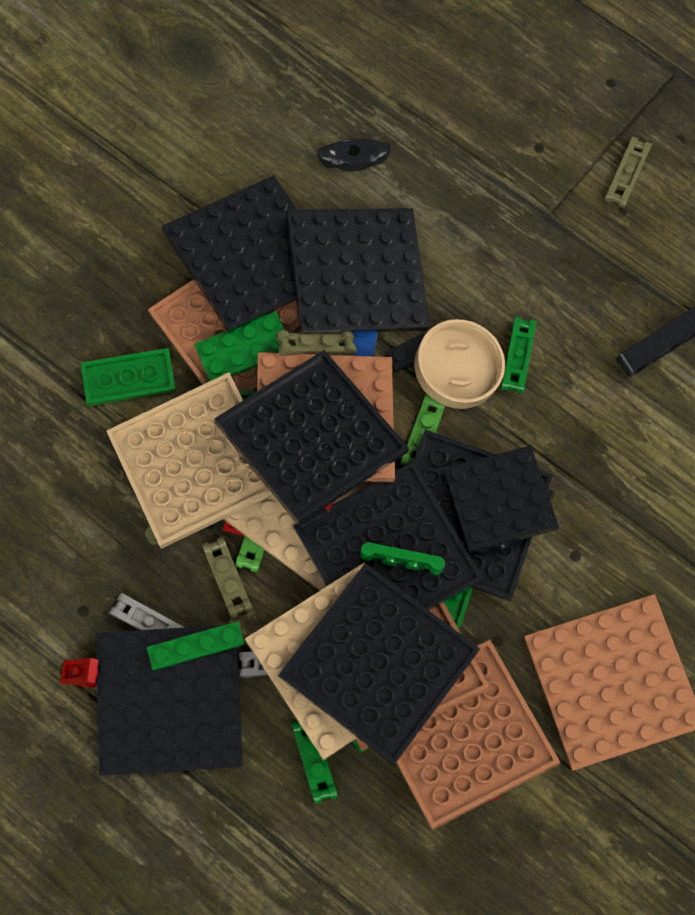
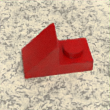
(80, 672)

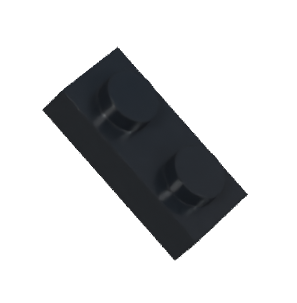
(404, 354)

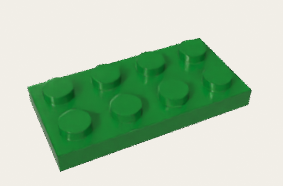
(239, 349)
(128, 377)

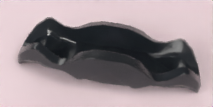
(370, 154)

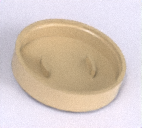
(459, 364)

